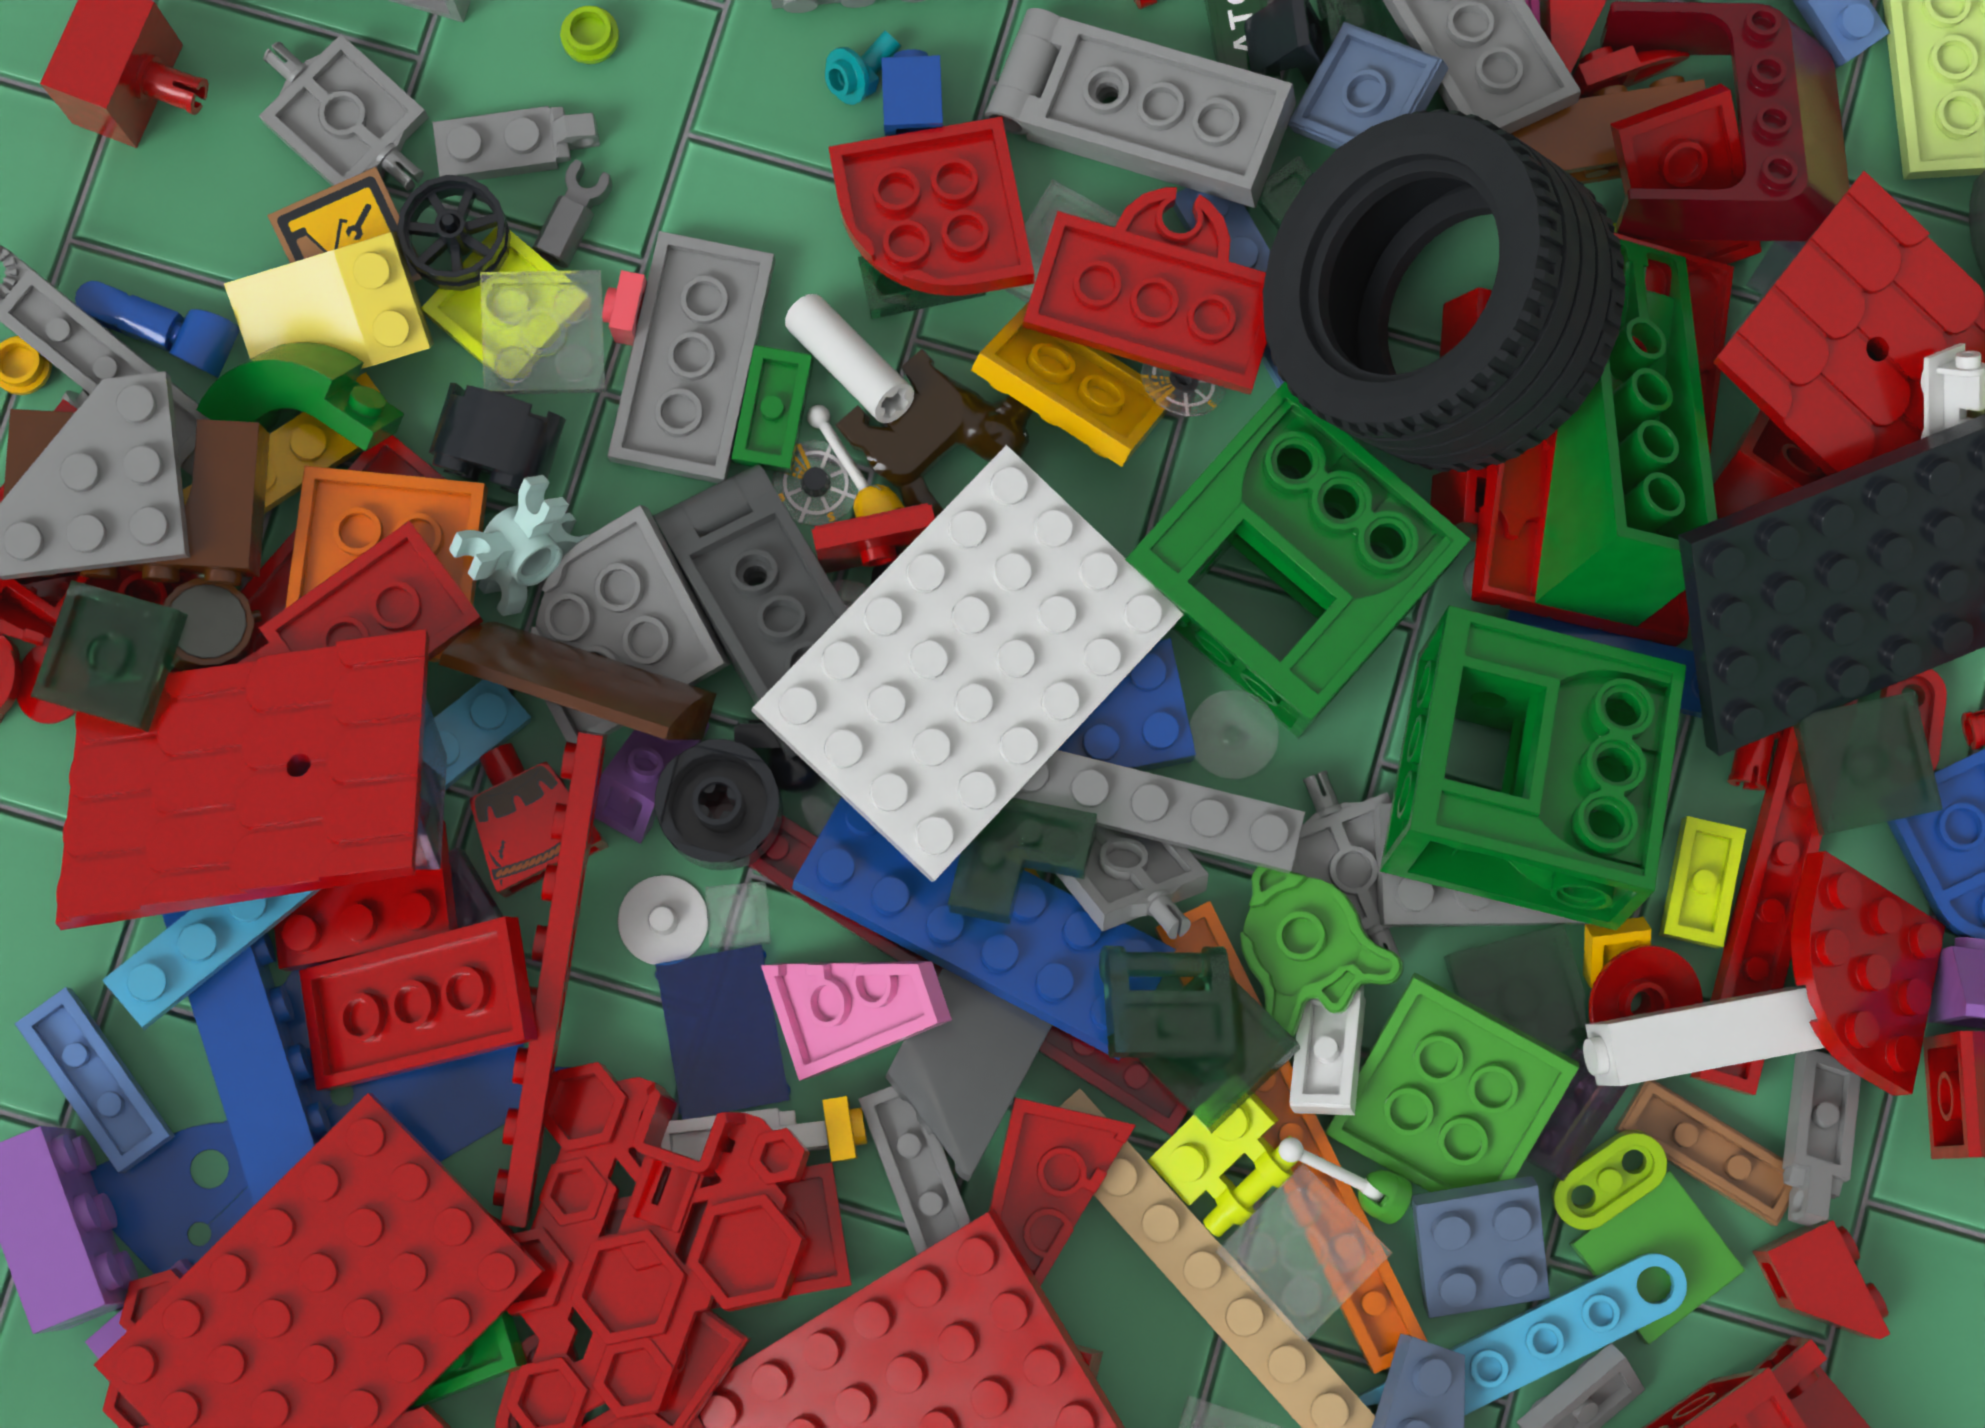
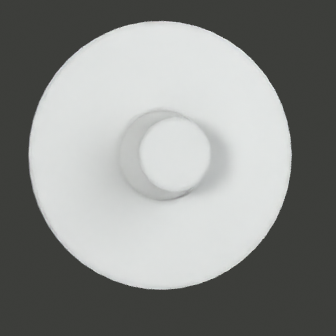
(663, 920)

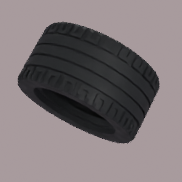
(1360, 230)

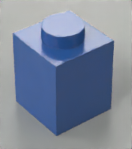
(911, 92)

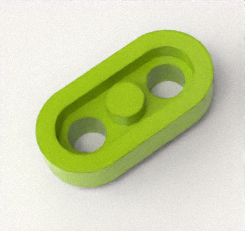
(1611, 1184)

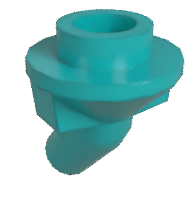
(856, 72)

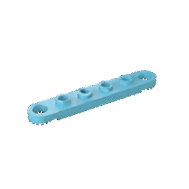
(1559, 1331)

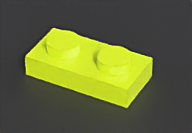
(1702, 882)

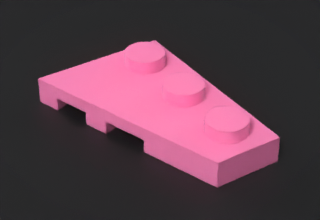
(852, 1008)

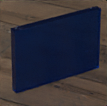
(722, 1032)

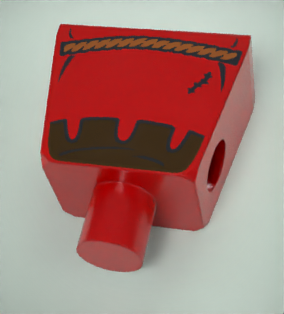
(517, 820)

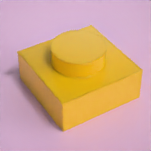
(1604, 944)
(844, 1128)

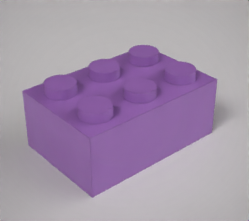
(59, 1231)

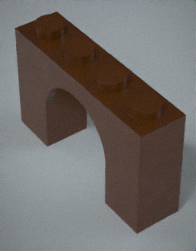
(222, 507)

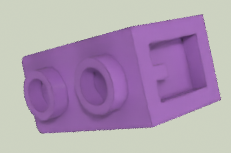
(631, 780)

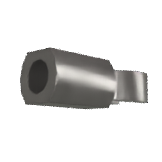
(570, 216)

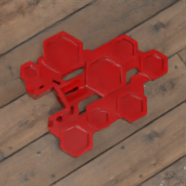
(633, 1282)

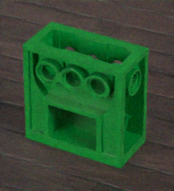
(1301, 548)
(1564, 710)

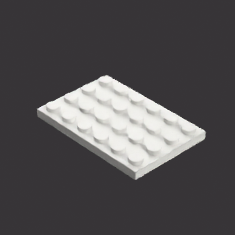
(967, 663)

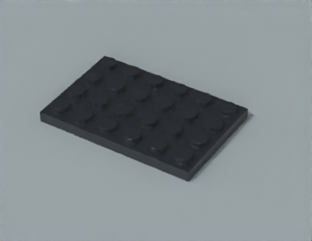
(1838, 586)

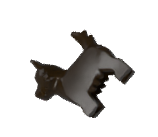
(935, 424)

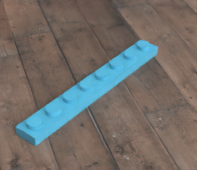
(215, 935)

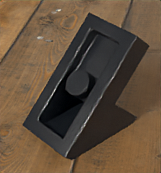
(1284, 38)

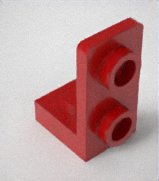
(1808, 1386)

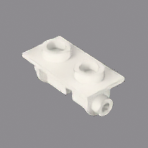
(1951, 385)

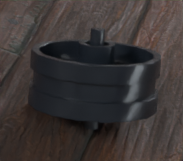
(453, 231)

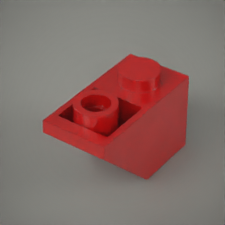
(1817, 1277)

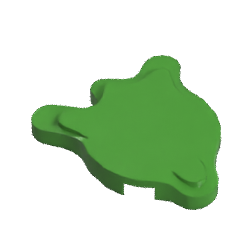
(1309, 945)

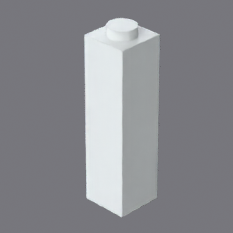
(1700, 1037)

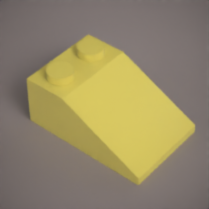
(342, 298)

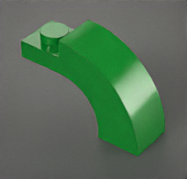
(304, 379)

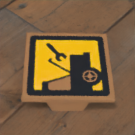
(337, 218)

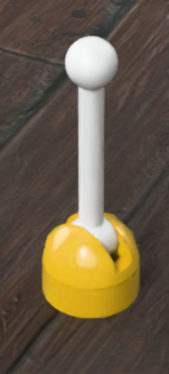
(870, 498)

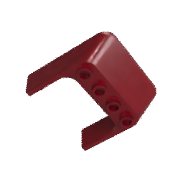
(1784, 118)

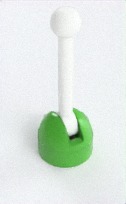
(1380, 1194)

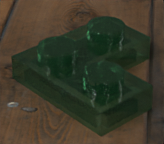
(1015, 839)

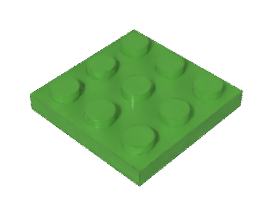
(1452, 1092)

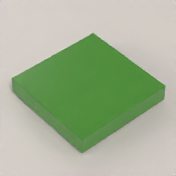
(1665, 1224)

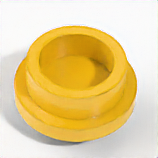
(22, 367)

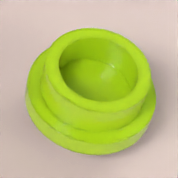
(589, 34)

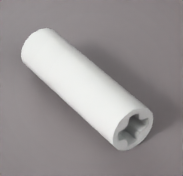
(849, 358)

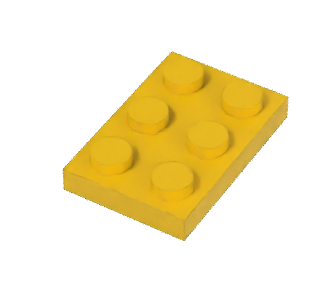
(1071, 388)

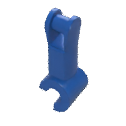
(197, 339)

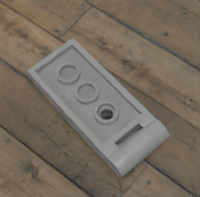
(1172, 112)

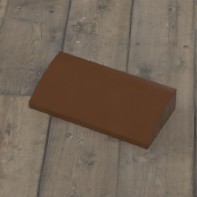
(581, 681)

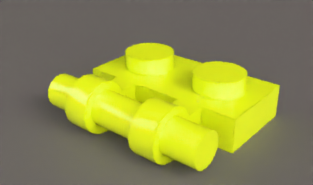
(1198, 1161)

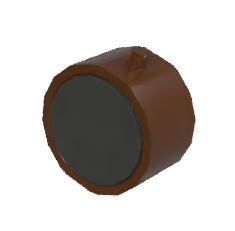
(216, 625)

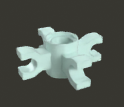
(519, 545)

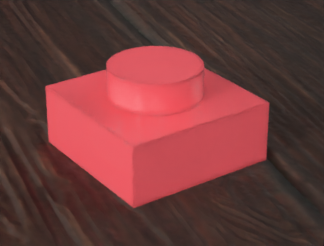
(623, 306)

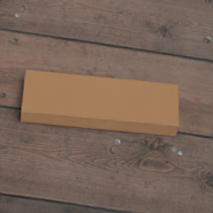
(1710, 1151)

